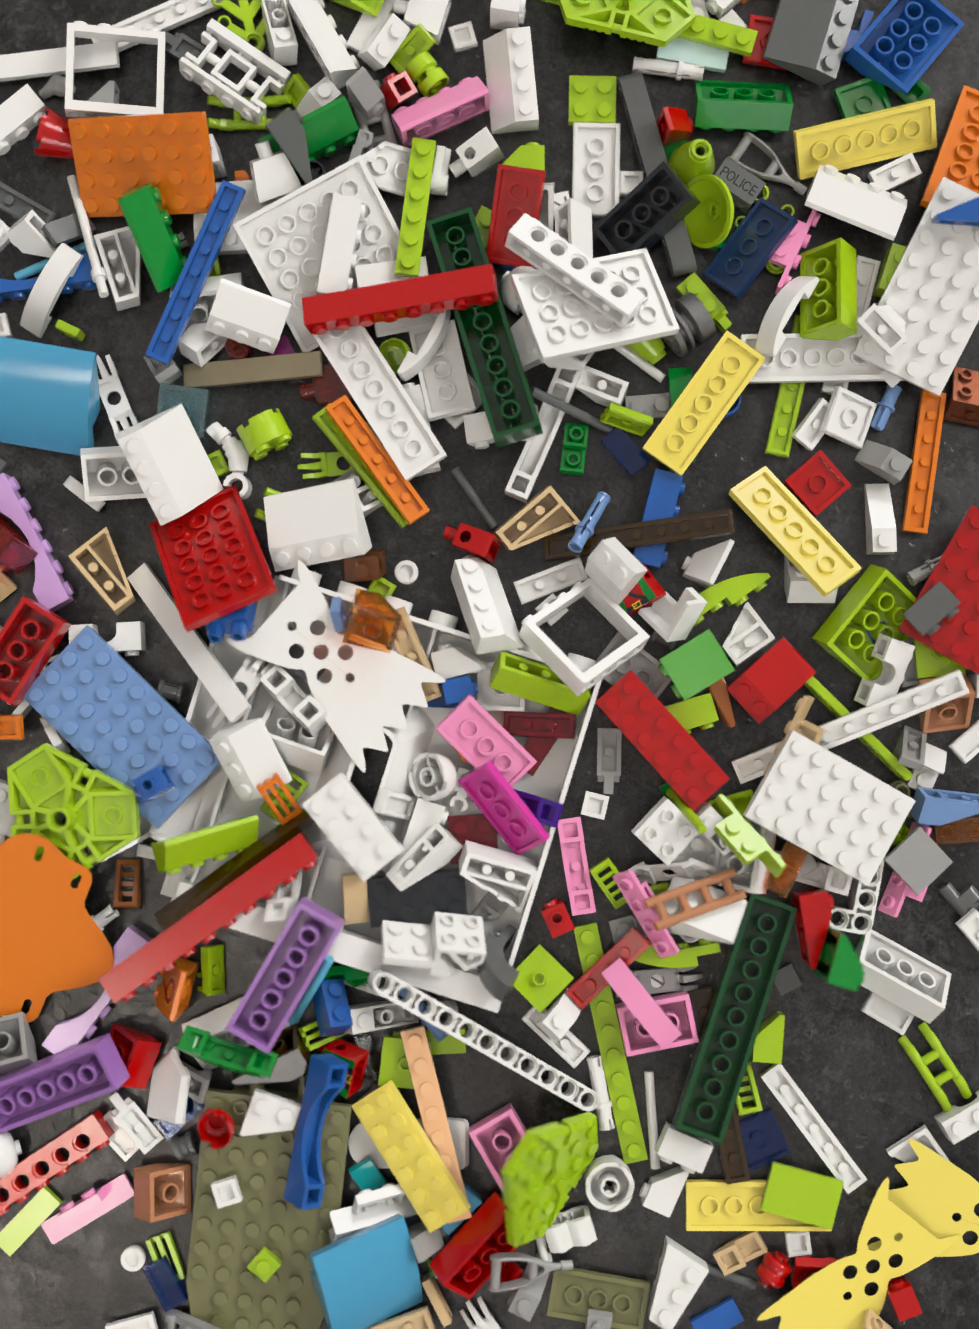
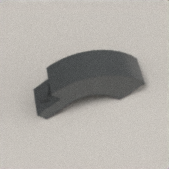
(495, 971)

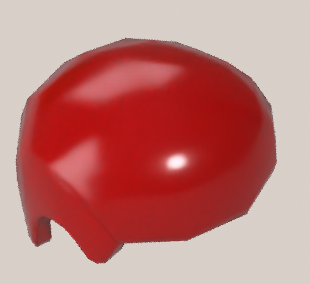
(216, 1128)

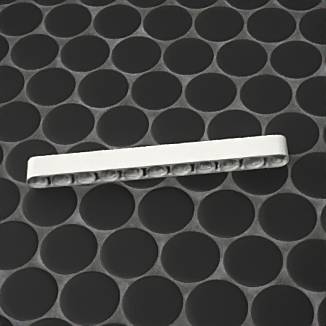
(494, 1045)

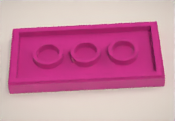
(503, 808)

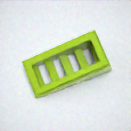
(265, 808)
(599, 868)
(755, 1096)

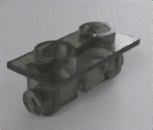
(373, 1064)

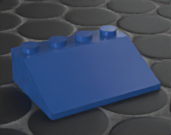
(904, 42)

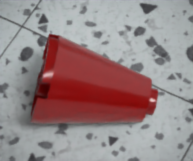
(54, 136)

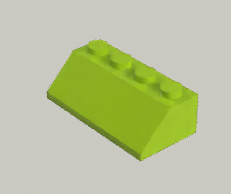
(833, 303)
(205, 844)

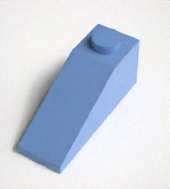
(942, 806)

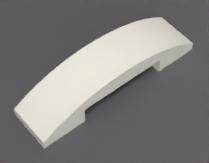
(48, 288)
(770, 333)
(415, 363)
(827, 878)
(284, 901)

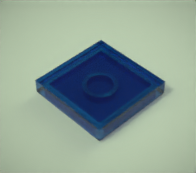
(762, 1139)

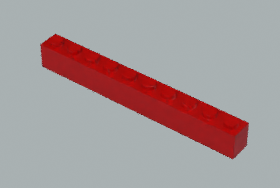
(208, 917)

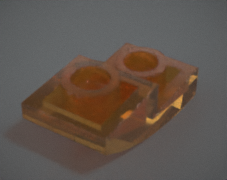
(958, 831)
(794, 859)

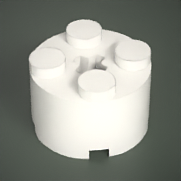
(602, 1195)

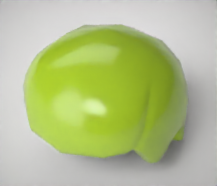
(394, 352)

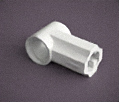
(440, 174)

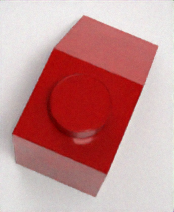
(674, 125)

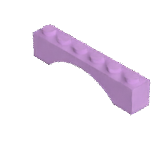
(49, 583)
(73, 1031)

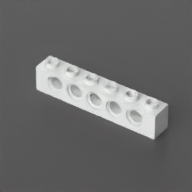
(574, 270)

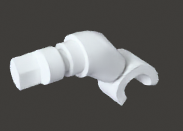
(237, 457)

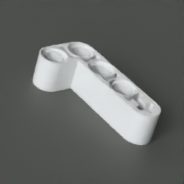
(855, 909)

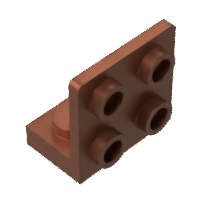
(964, 402)

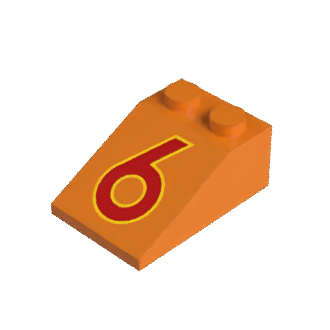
(176, 988)

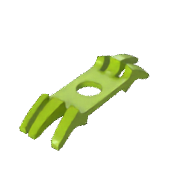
(327, 465)

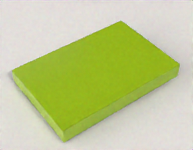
(801, 1195)

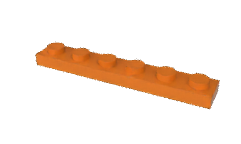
(377, 459)
(924, 463)

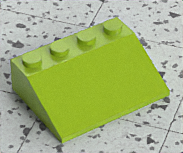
(871, 600)

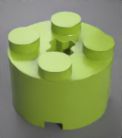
(265, 433)

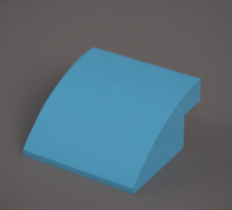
(47, 396)
(367, 1275)

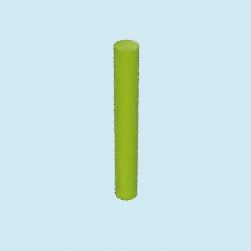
(686, 811)

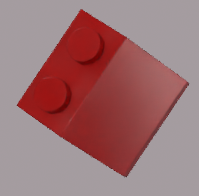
(137, 1052)

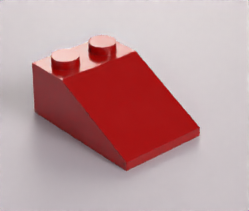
(770, 680)
(812, 922)

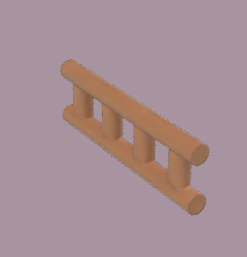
(687, 912)

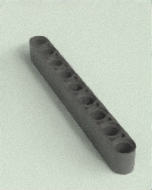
(650, 156)

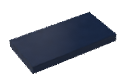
(750, 247)

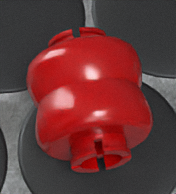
(773, 1270)

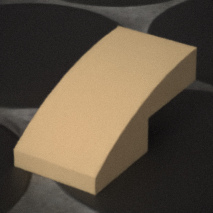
(355, 898)
(739, 1251)

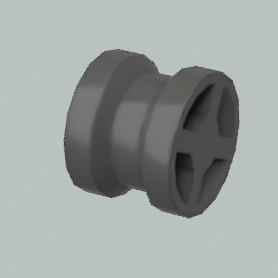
(185, 1145)

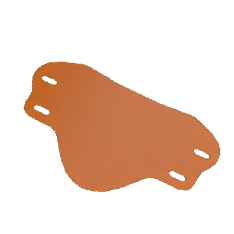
(44, 926)

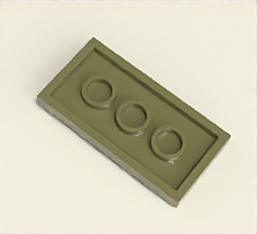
(580, 1289)

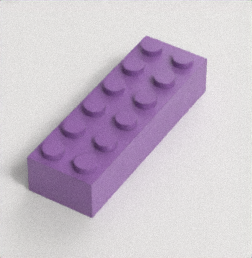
(285, 974)
(60, 1082)

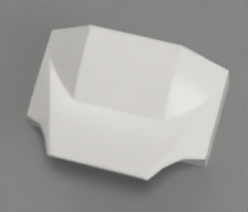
(883, 328)

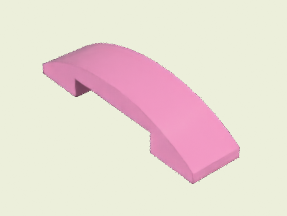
(576, 866)
(641, 1003)

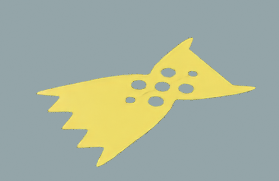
(933, 1195)
(820, 1300)

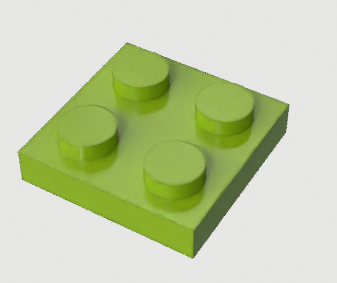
(592, 99)

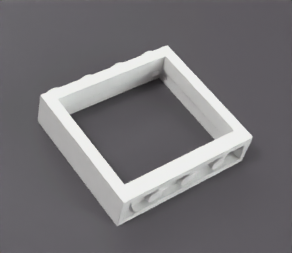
(105, 31)
(558, 661)

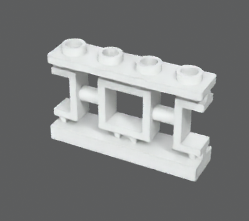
(244, 57)

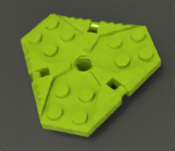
(643, 20)
(97, 814)
(543, 1173)

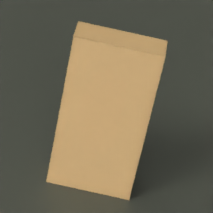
(437, 1299)

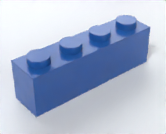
(660, 504)

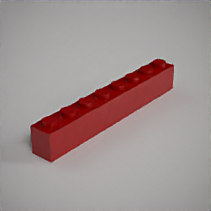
(400, 299)

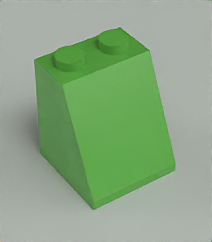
(695, 665)

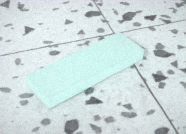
(695, 54)

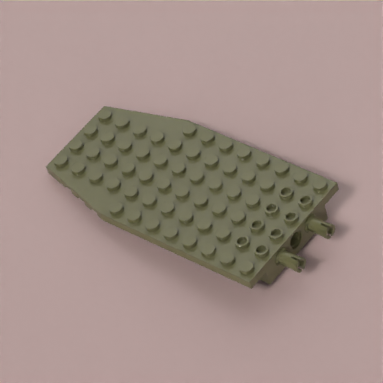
(229, 1237)

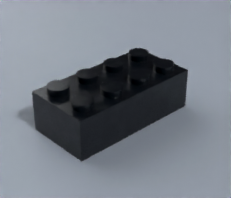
(647, 212)
(437, 892)

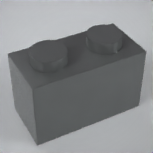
(931, 610)

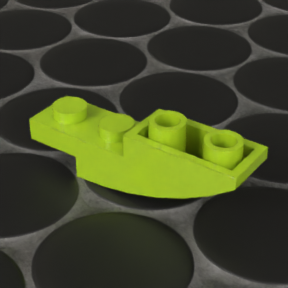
(732, 591)
(684, 958)

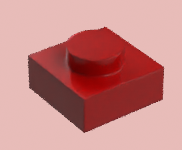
(511, 1271)

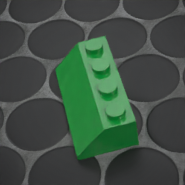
(742, 106)
(325, 130)
(153, 234)
(839, 962)

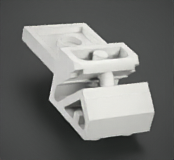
(673, 836)
(435, 945)

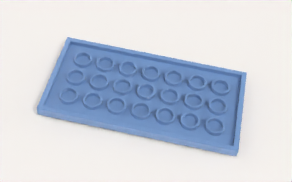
(121, 722)

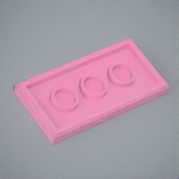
(483, 739)

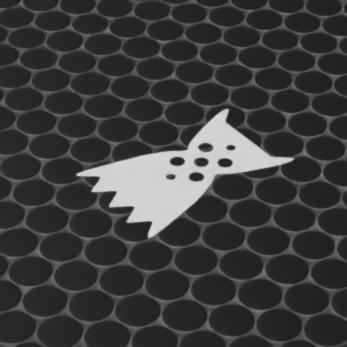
(354, 708)

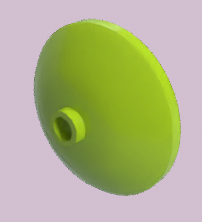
(714, 216)

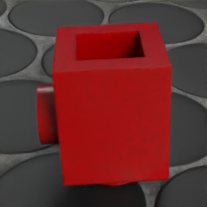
(397, 89)
(557, 917)

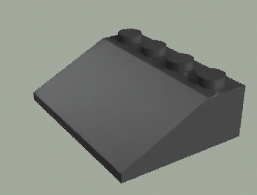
(810, 37)

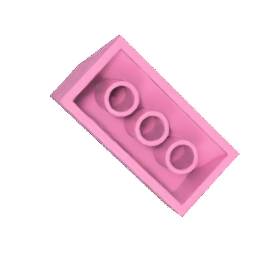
(441, 111)

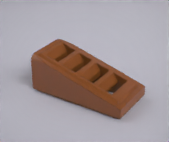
(722, 702)
(135, 904)

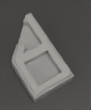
(490, 907)

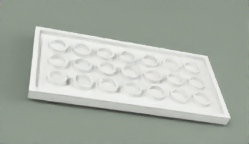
(934, 294)

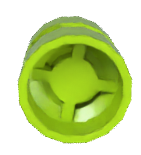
(426, 74)

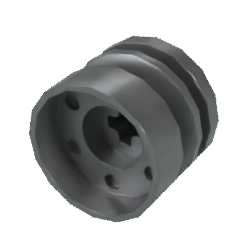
(693, 323)

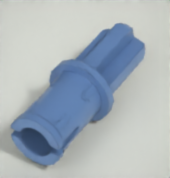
(885, 407)

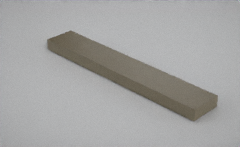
(254, 370)

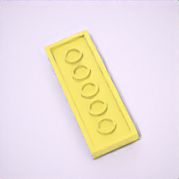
(866, 138)
(704, 403)
(794, 531)
(411, 1156)
(733, 1207)

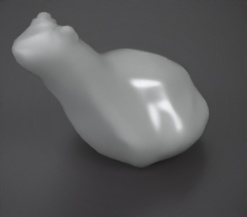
(54, 86)

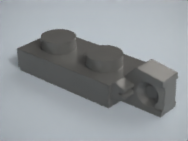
(180, 44)

